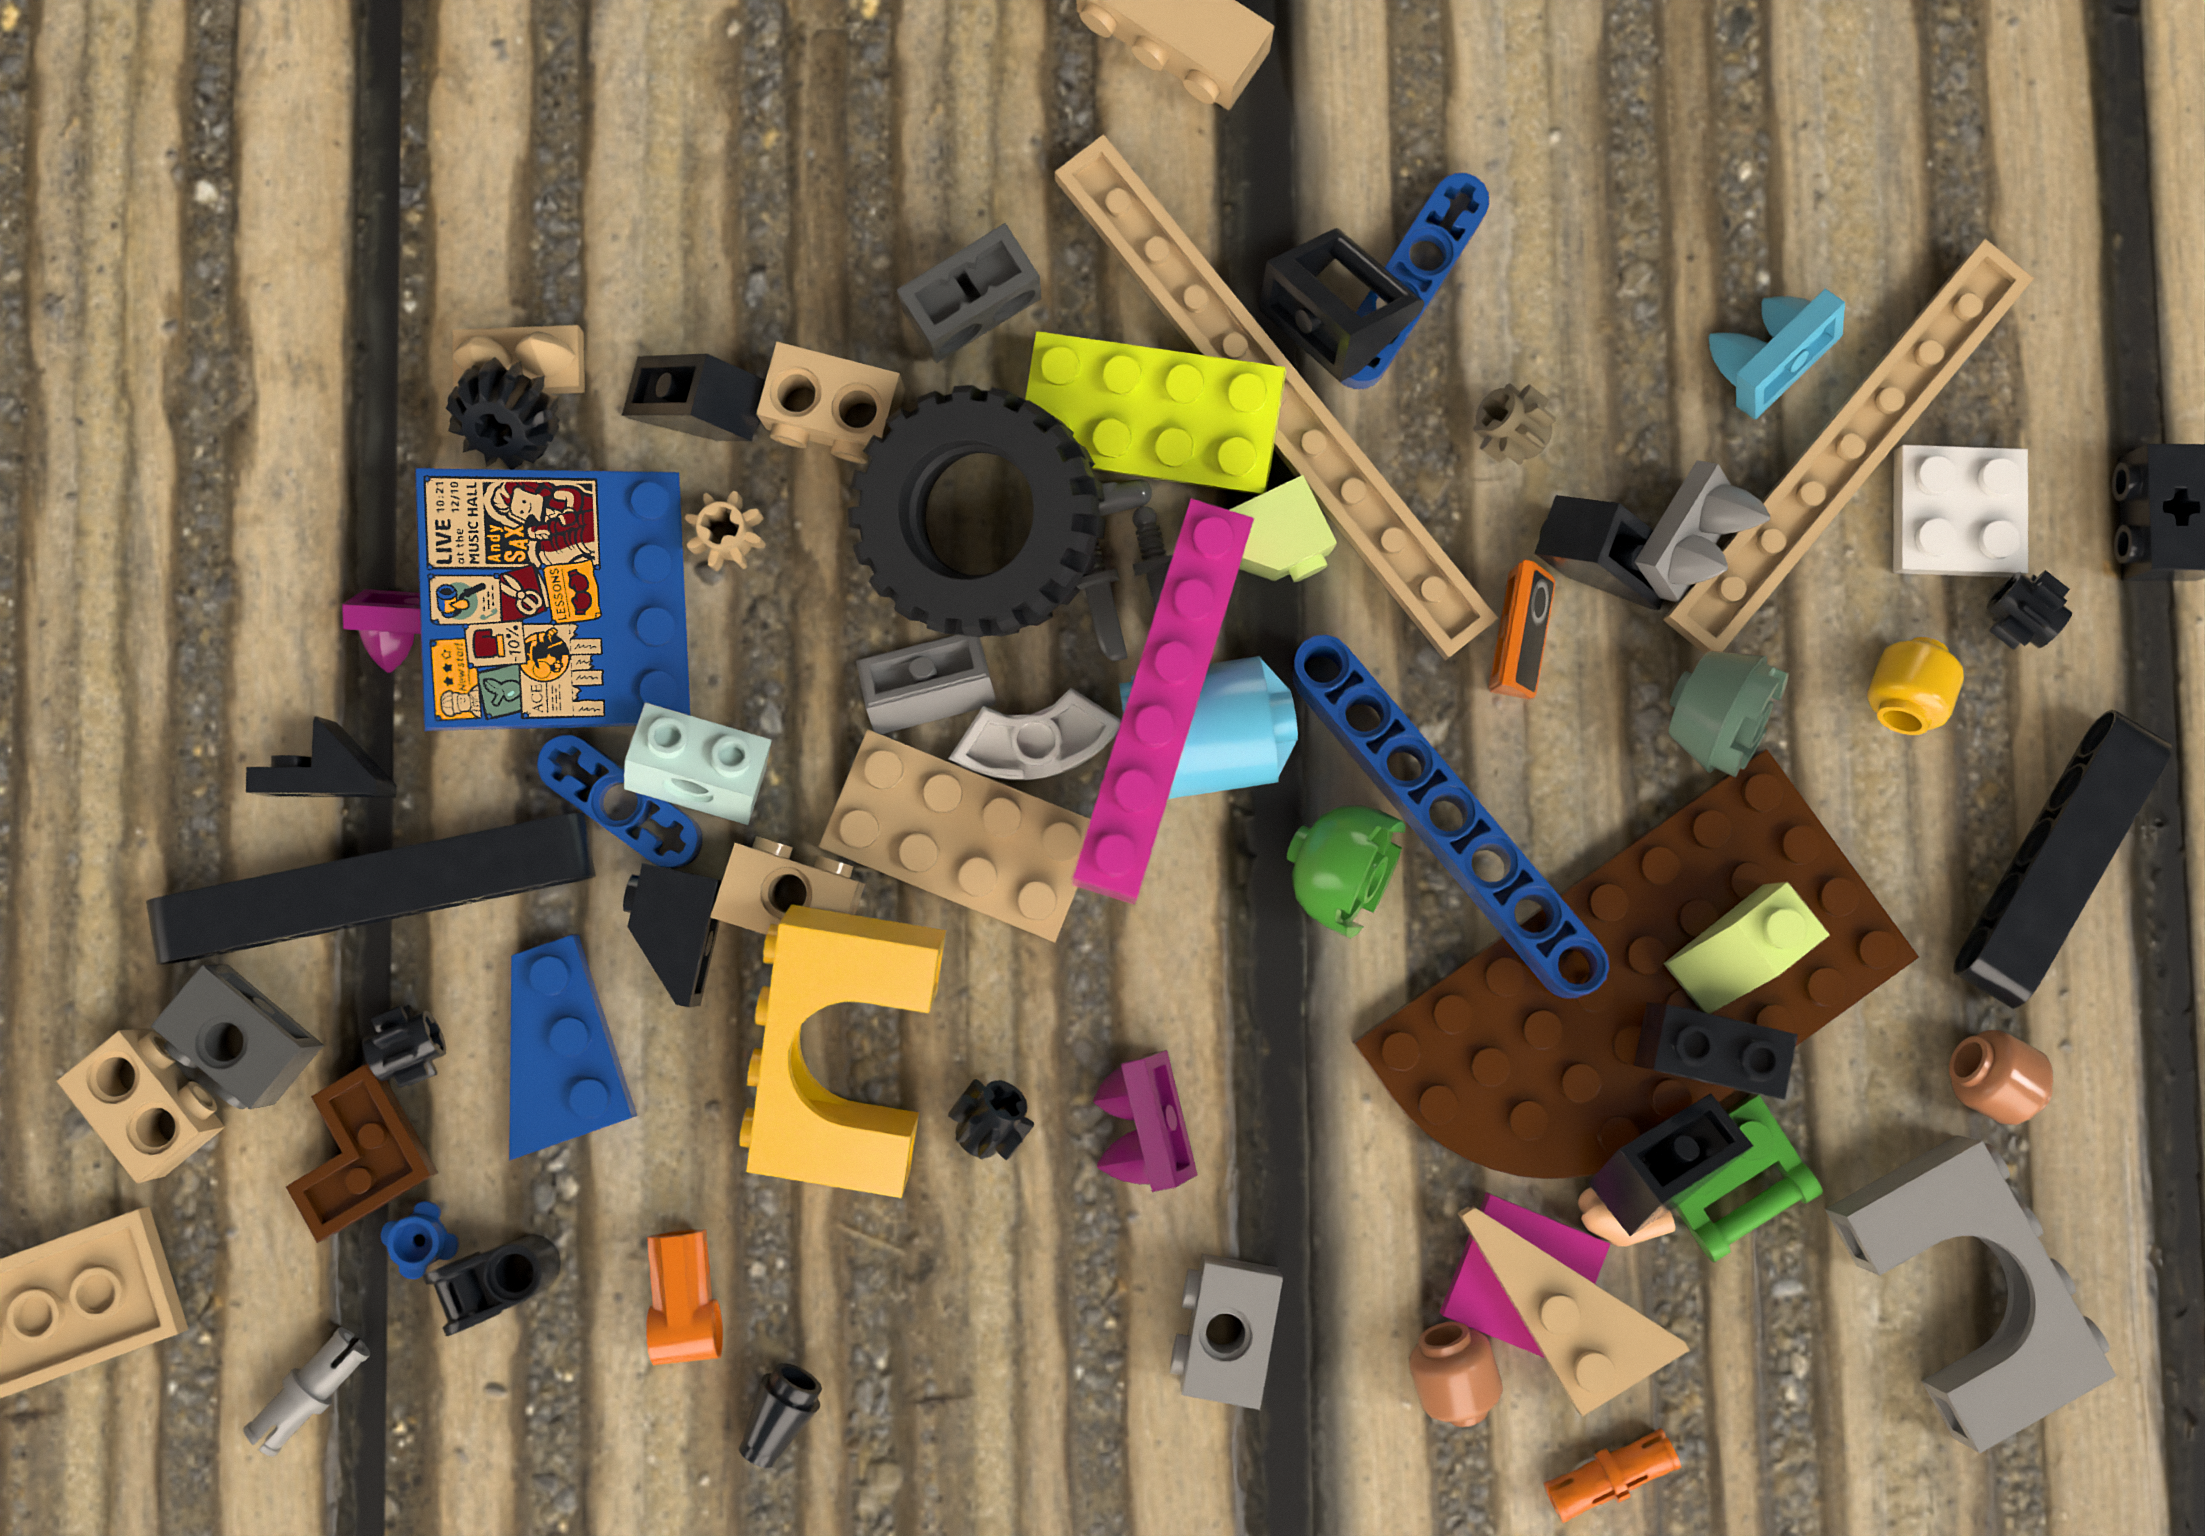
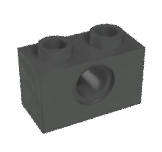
(273, 1046)

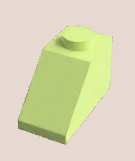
(1286, 533)
(1746, 947)

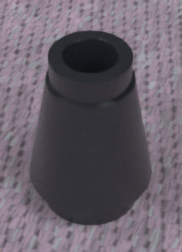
(779, 1413)

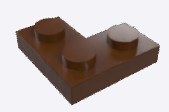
(377, 1158)

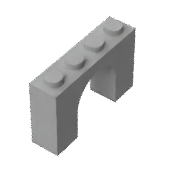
(2044, 1345)

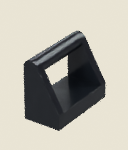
(1321, 320)

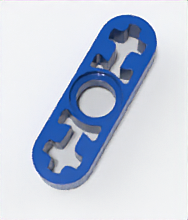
(572, 789)

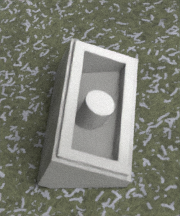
(925, 683)

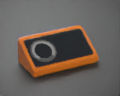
(1522, 631)

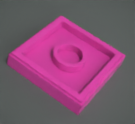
(1477, 1295)

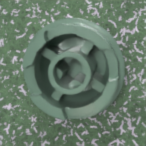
(1725, 708)

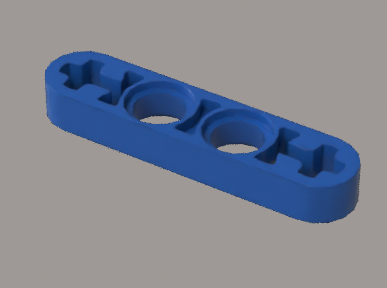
(1421, 282)

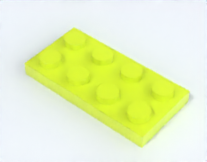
(1162, 410)

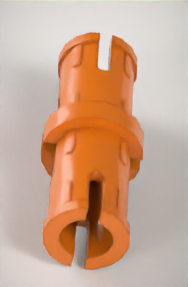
(1612, 1475)

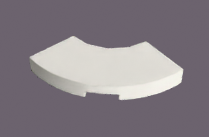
(1036, 743)

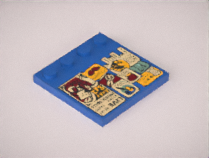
(550, 597)

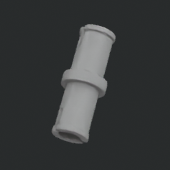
(306, 1392)

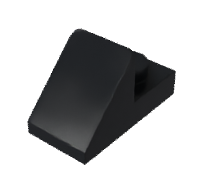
(334, 771)

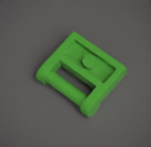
(1769, 1148)

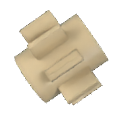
(719, 515)

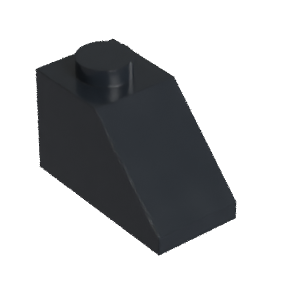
(695, 396)
(1597, 547)
(674, 927)
(1669, 1164)

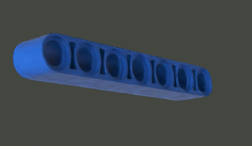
(1451, 848)

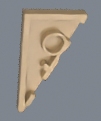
(1582, 1331)

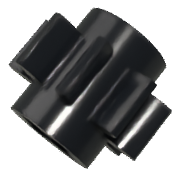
(2029, 610)
(404, 1046)
(991, 1119)

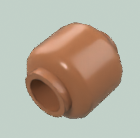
(2001, 1077)
(1455, 1374)

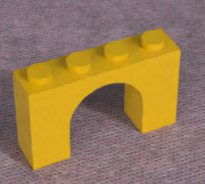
(797, 1123)

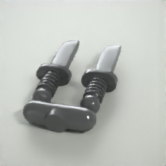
(1155, 565)

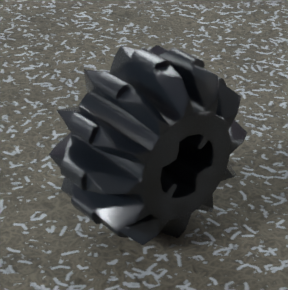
(503, 413)

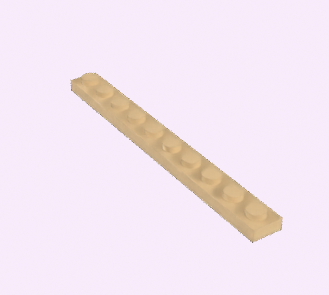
(1307, 433)

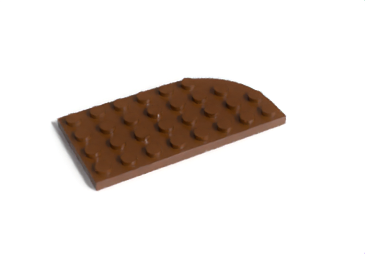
(1552, 1080)

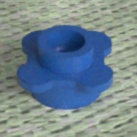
(401, 1245)

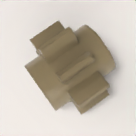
(1514, 423)

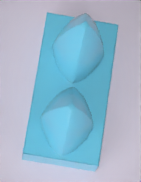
(1800, 335)

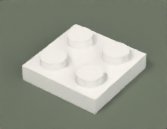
(1960, 511)

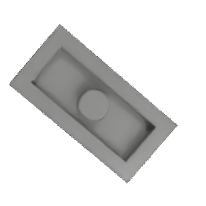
(1685, 539)

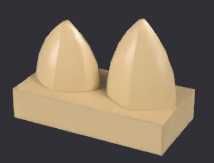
(541, 349)

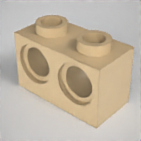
(837, 388)
(130, 1118)

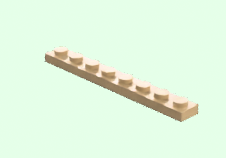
(1851, 446)

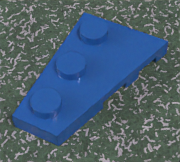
(561, 1051)

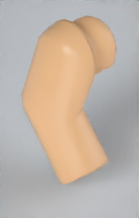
(1603, 1224)

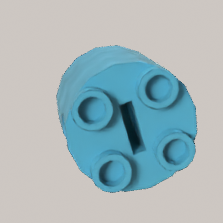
(1237, 731)

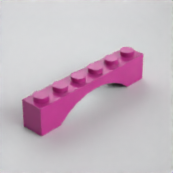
(1162, 702)

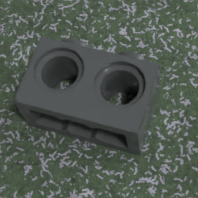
(970, 293)

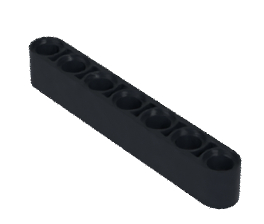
(370, 888)

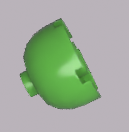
(1344, 864)

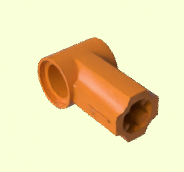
(684, 1318)

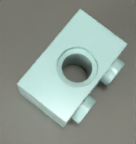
(696, 763)

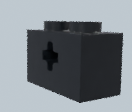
(2161, 513)
(1716, 1050)

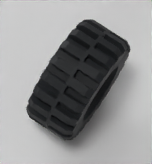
(897, 496)

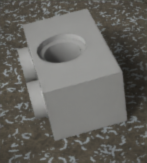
(1234, 1370)

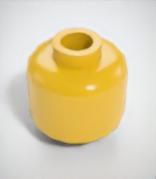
(1915, 686)

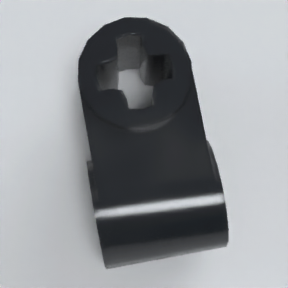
(485, 1283)

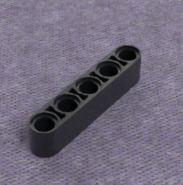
(2062, 858)

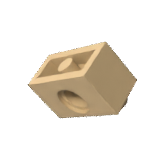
(755, 872)

